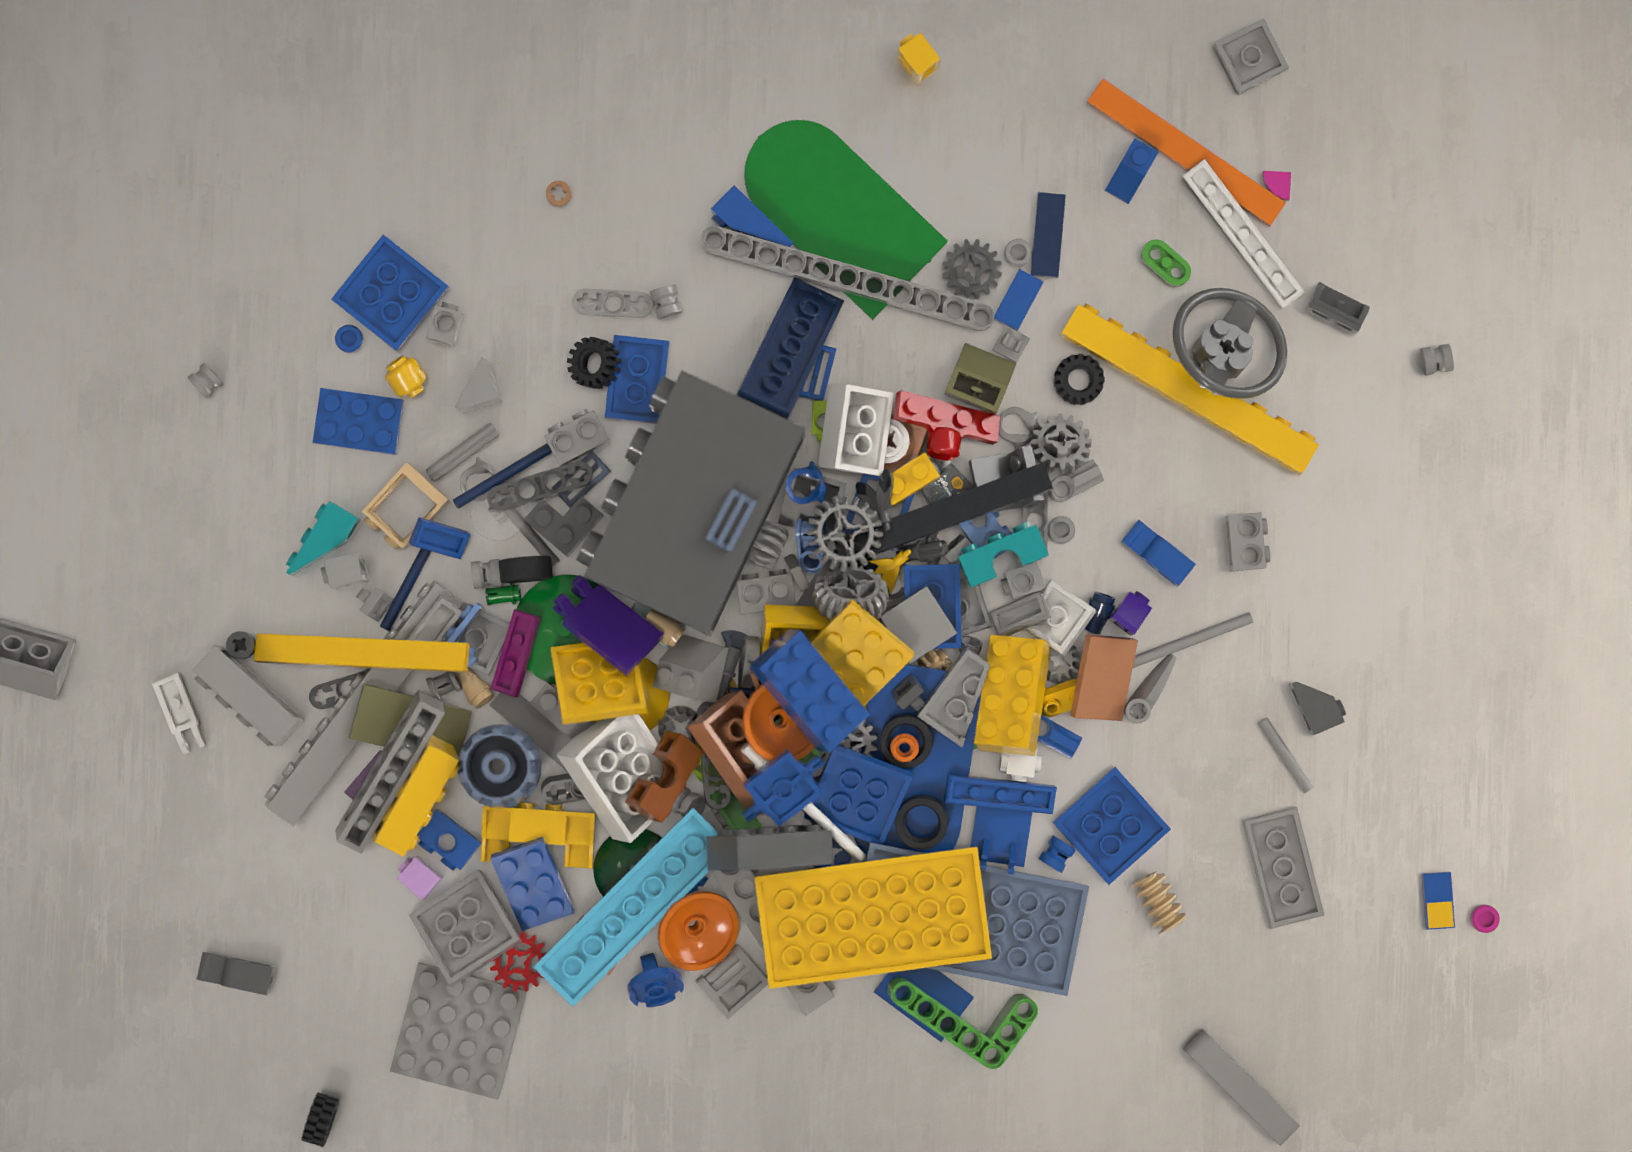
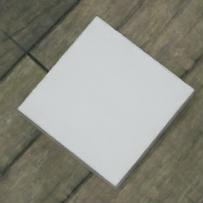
(1067, 618)

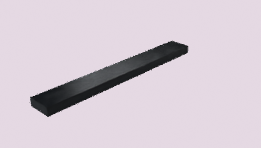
(956, 509)

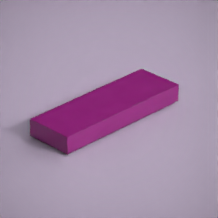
(516, 653)

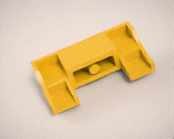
(526, 824)

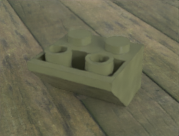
(980, 379)

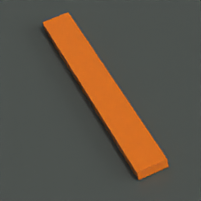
(1183, 149)

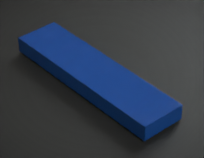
(1000, 794)

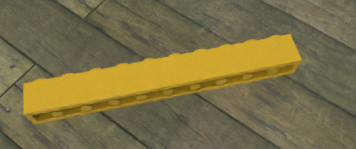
(1170, 379)

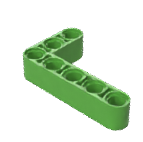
(960, 1027)

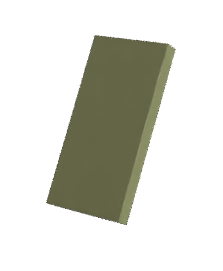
(382, 709)

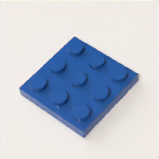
(390, 293)
(861, 794)
(1111, 825)

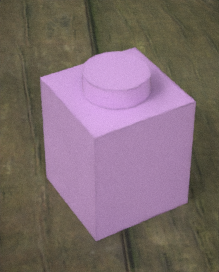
(418, 877)

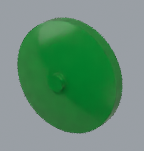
(551, 633)

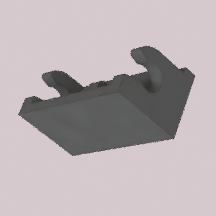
(1337, 308)

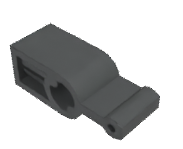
(236, 973)

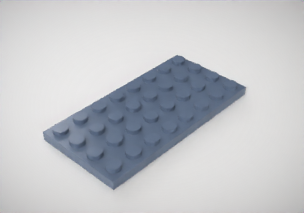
(1030, 927)

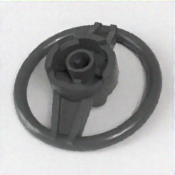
(1232, 338)

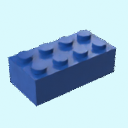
(809, 690)

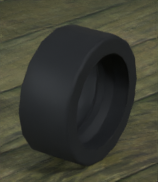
(525, 569)
(903, 719)
(909, 839)

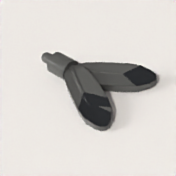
(881, 500)

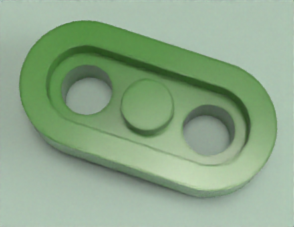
(1168, 260)

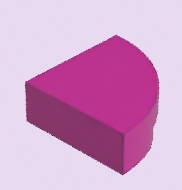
(1278, 183)

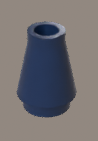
(1104, 606)

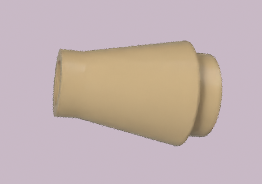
(670, 628)
(474, 688)

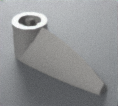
(1150, 690)

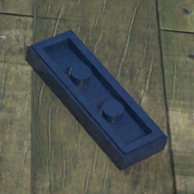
(1048, 235)

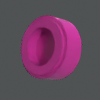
(1485, 918)

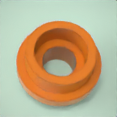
(904, 756)

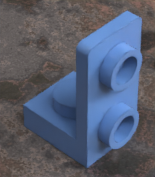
(455, 633)

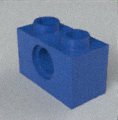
(465, 842)

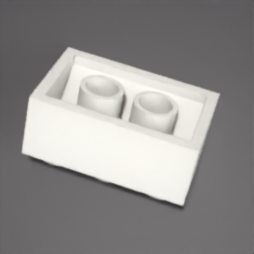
(855, 429)

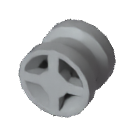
(205, 380)

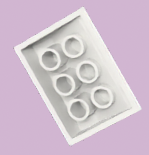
(606, 766)

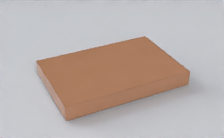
(1104, 677)

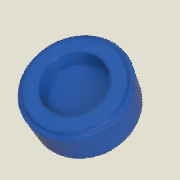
(349, 338)

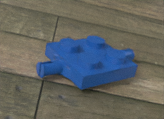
(783, 788)

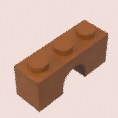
(678, 759)

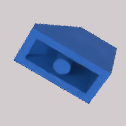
(1131, 171)

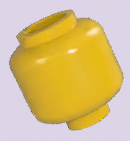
(405, 376)

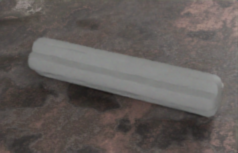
(462, 452)

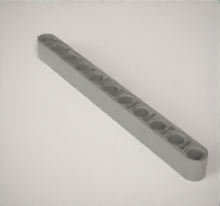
(836, 268)

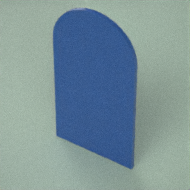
(931, 775)

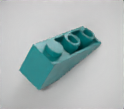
(329, 533)

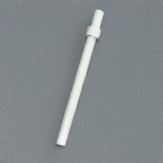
(813, 812)

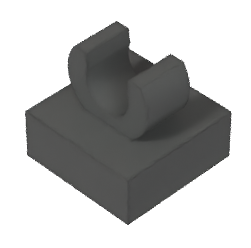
(909, 693)

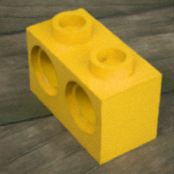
(918, 57)

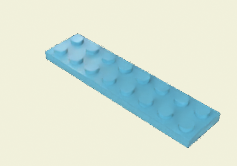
(629, 909)

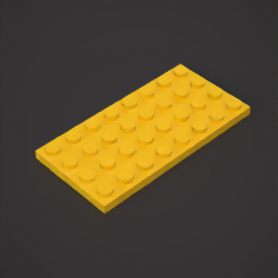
(873, 917)

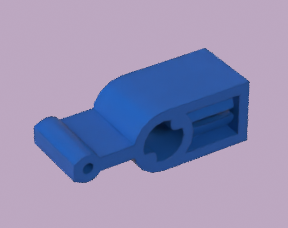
(1158, 553)

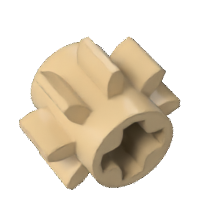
(935, 660)

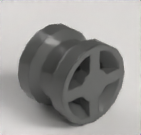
(247, 644)

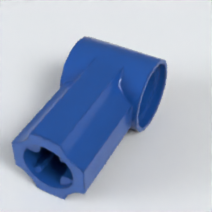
(1060, 738)

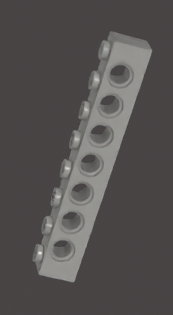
(807, 998)

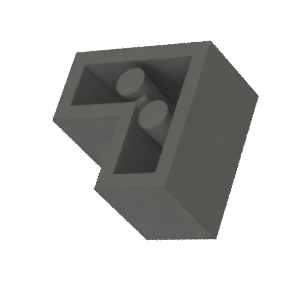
(568, 530)

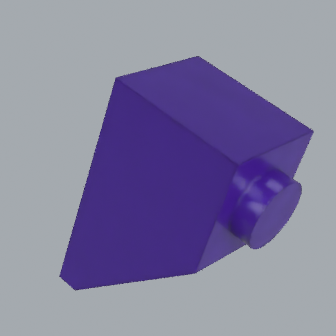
(1131, 612)

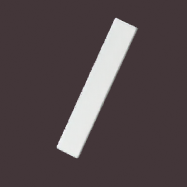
(1243, 233)

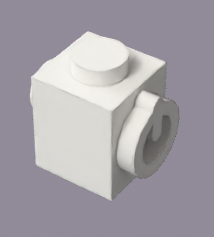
(1020, 765)

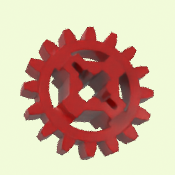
(528, 972)

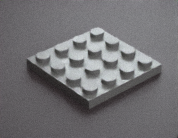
(458, 1032)

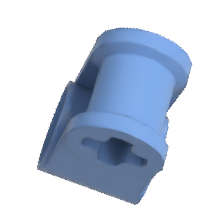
(808, 564)

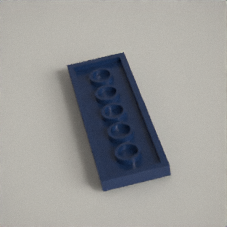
(790, 348)

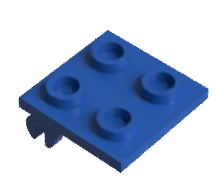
(1001, 836)

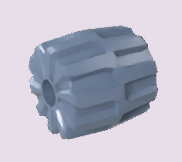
(521, 763)

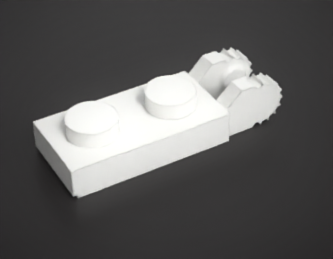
(178, 710)

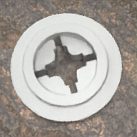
(901, 440)

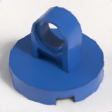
(655, 984)

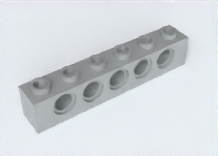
(389, 771)

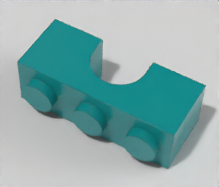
(1024, 543)

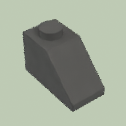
(1317, 708)

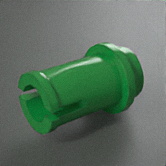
(503, 594)

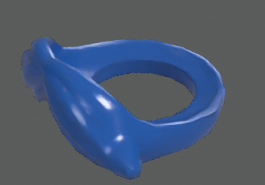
(810, 471)

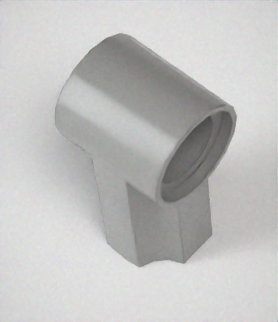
(1077, 481)

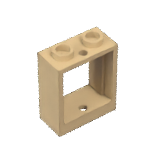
(423, 484)

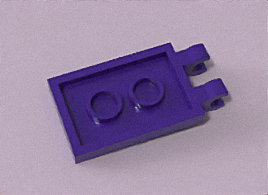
(607, 625)

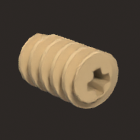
(1160, 901)

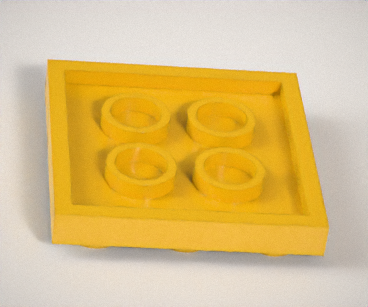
(861, 651)
(592, 687)

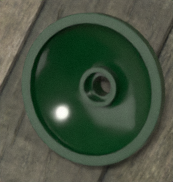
(617, 856)

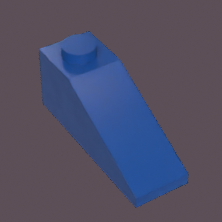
(741, 215)

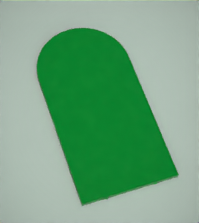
(837, 206)

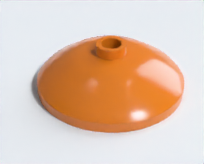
(770, 738)
(705, 941)

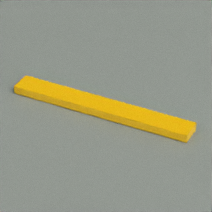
(362, 652)

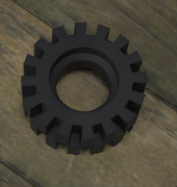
(580, 360)
(1079, 362)
(320, 1119)

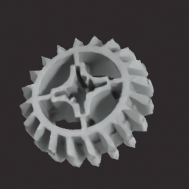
(821, 539)
(838, 587)

